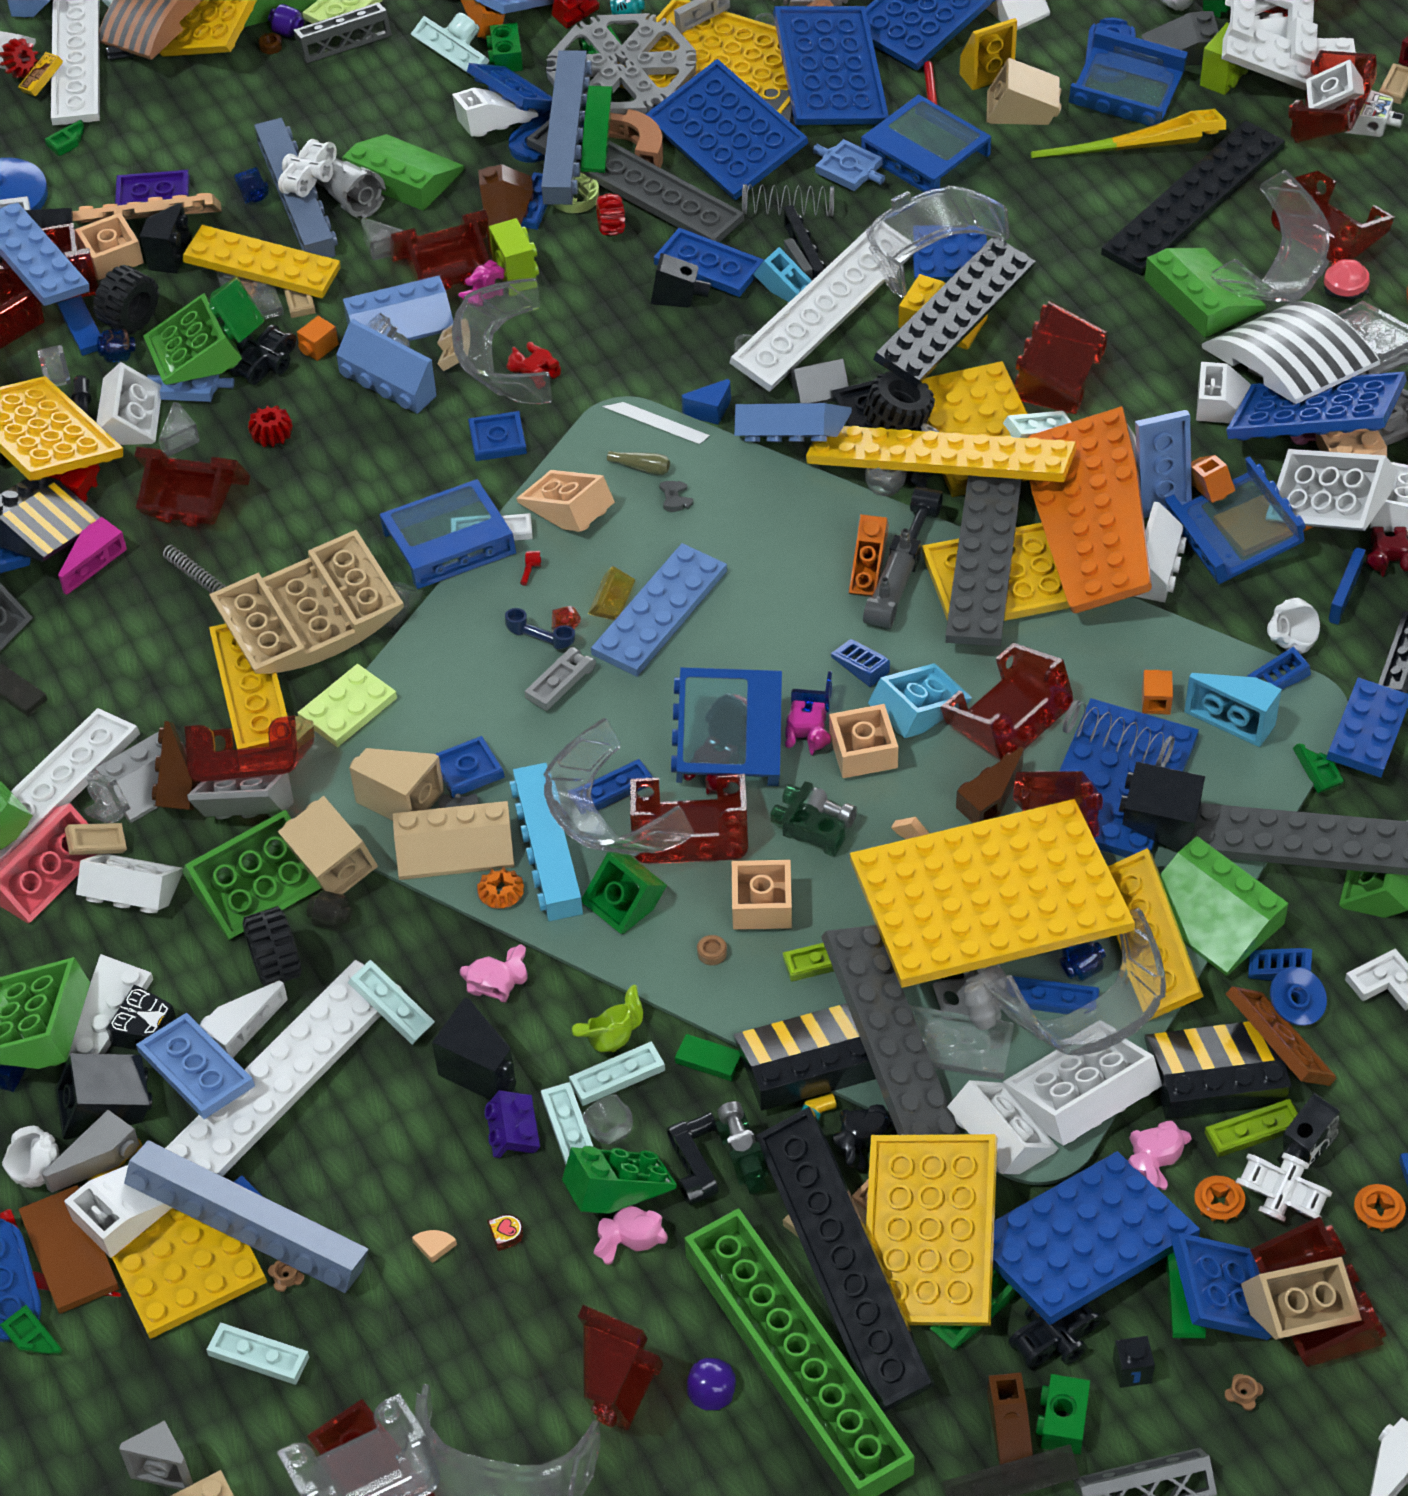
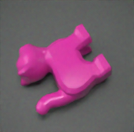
(483, 276)
(807, 724)

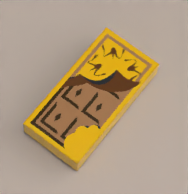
(40, 74)

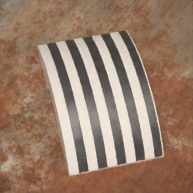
(1297, 350)

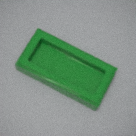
(708, 1057)

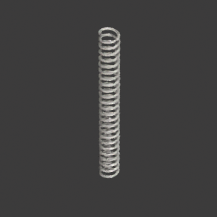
(197, 580)

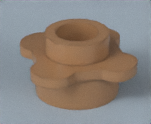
(281, 1282)
(1246, 1383)

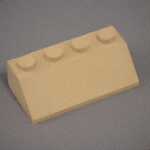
(453, 840)

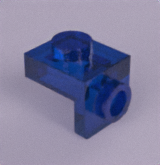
(251, 185)

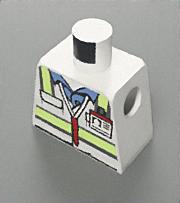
(1376, 115)

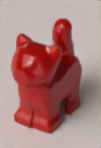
(539, 361)

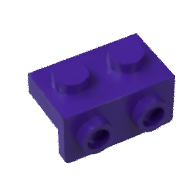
(511, 1123)

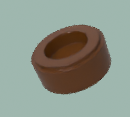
(270, 43)

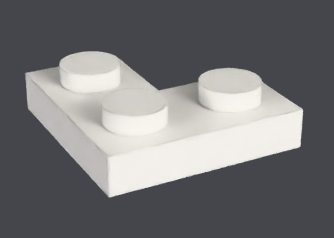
(1380, 974)

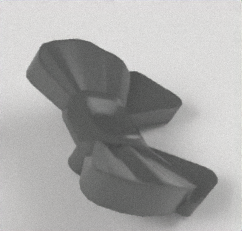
(673, 500)
(447, 801)

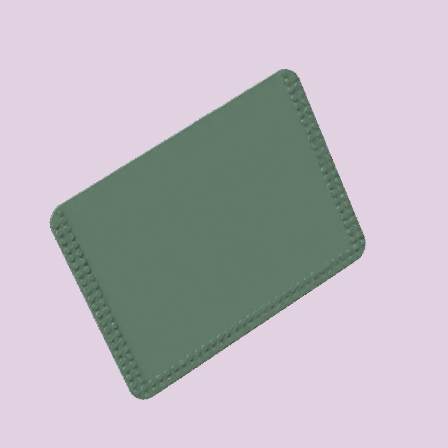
(777, 609)

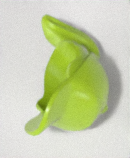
(614, 1025)

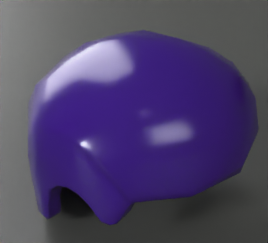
(711, 1384)

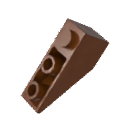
(173, 776)
(988, 792)
(1009, 1416)

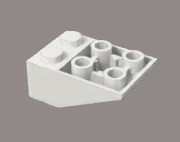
(486, 110)
(113, 1211)

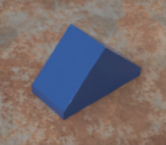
(708, 402)

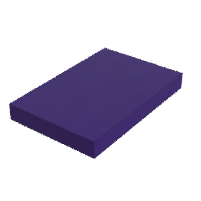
(147, 185)

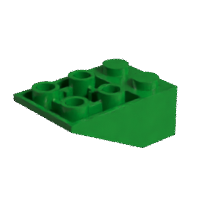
(236, 309)
(614, 1178)

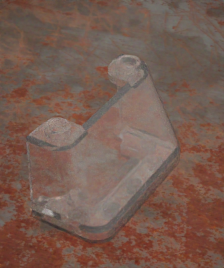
(380, 1463)

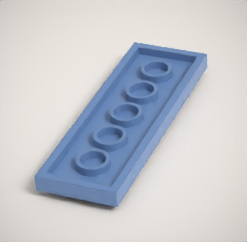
(37, 258)
(659, 609)

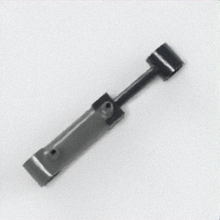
(902, 560)

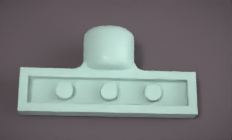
(453, 41)

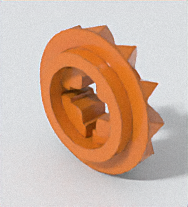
(510, 893)
(1219, 1187)
(1389, 1200)

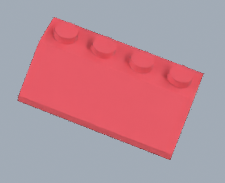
(40, 866)

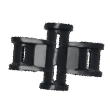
(263, 354)
(1042, 1341)

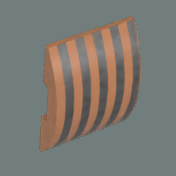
(143, 25)

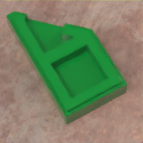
(65, 139)
(1319, 769)
(29, 1334)

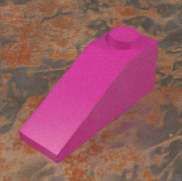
(91, 552)

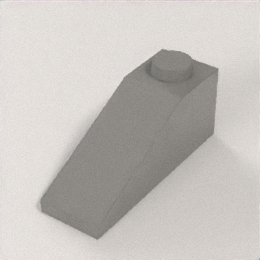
(95, 1151)

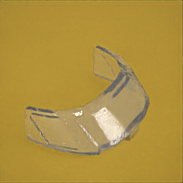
(926, 219)
(1301, 250)
(473, 335)
(570, 800)
(1111, 1016)
(477, 1476)

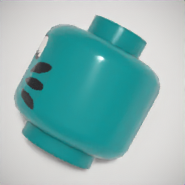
(627, 6)

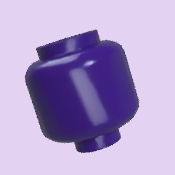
(285, 20)

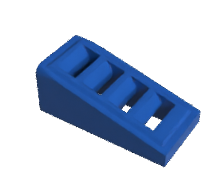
(1289, 657)
(879, 668)
(1291, 956)

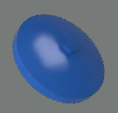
(22, 179)

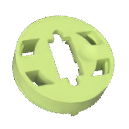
(589, 190)

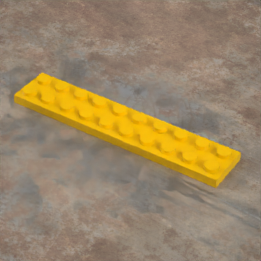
(946, 453)

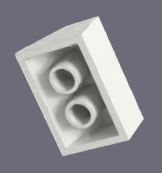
(129, 406)
(1163, 546)
(127, 882)
(993, 1109)

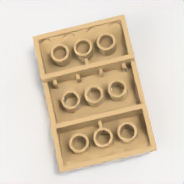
(309, 607)

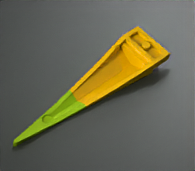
(1179, 130)

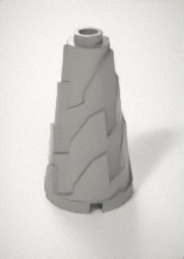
(355, 188)

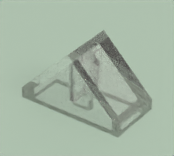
(377, 237)
(54, 365)
(178, 431)
(410, 596)

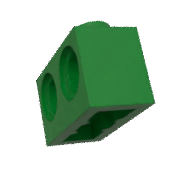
(505, 46)

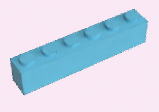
(547, 844)

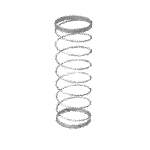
(745, 198)
(1171, 739)

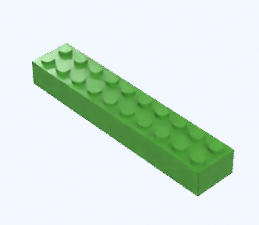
(799, 1357)

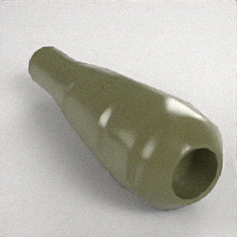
(646, 462)

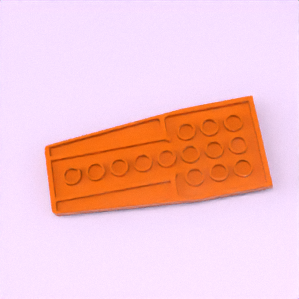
(1096, 514)

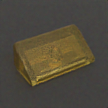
(611, 594)

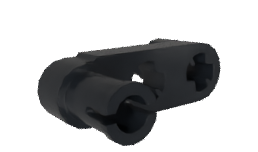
(700, 1182)

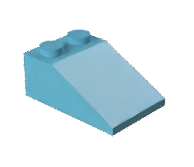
(915, 698)
(1234, 704)

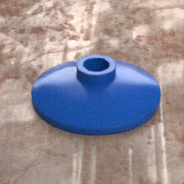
(1305, 988)

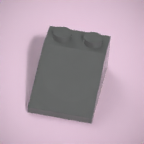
(1186, 33)

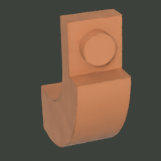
(642, 132)

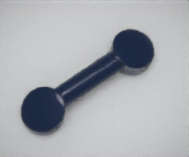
(517, 623)

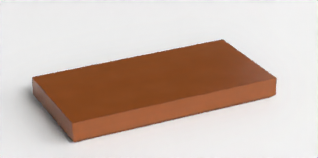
(1281, 1036)
(68, 1257)

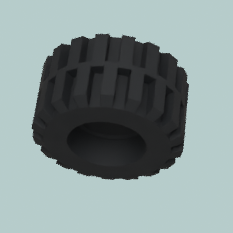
(126, 299)
(898, 404)
(272, 946)

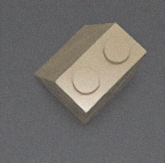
(1023, 95)
(396, 780)
(328, 847)

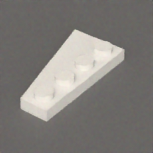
(105, 995)

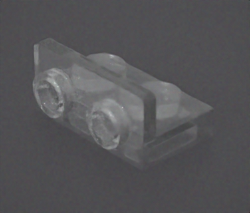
(110, 798)

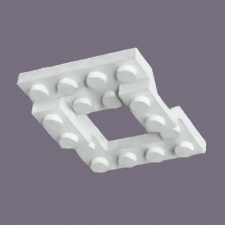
(1269, 53)

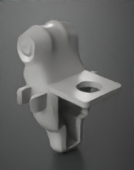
(973, 996)

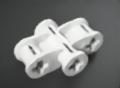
(311, 164)
(1283, 1188)

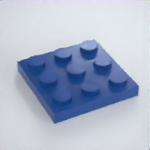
(947, 256)
(1212, 1284)

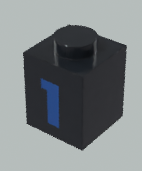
(1133, 1361)

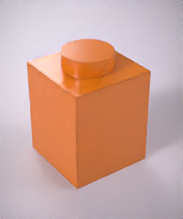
(317, 338)
(1157, 692)

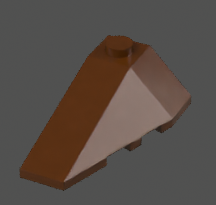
(504, 194)

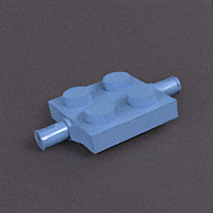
(848, 165)
(192, 390)

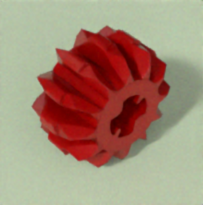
(18, 57)
(610, 214)
(270, 426)

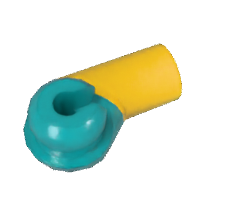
(821, 1104)

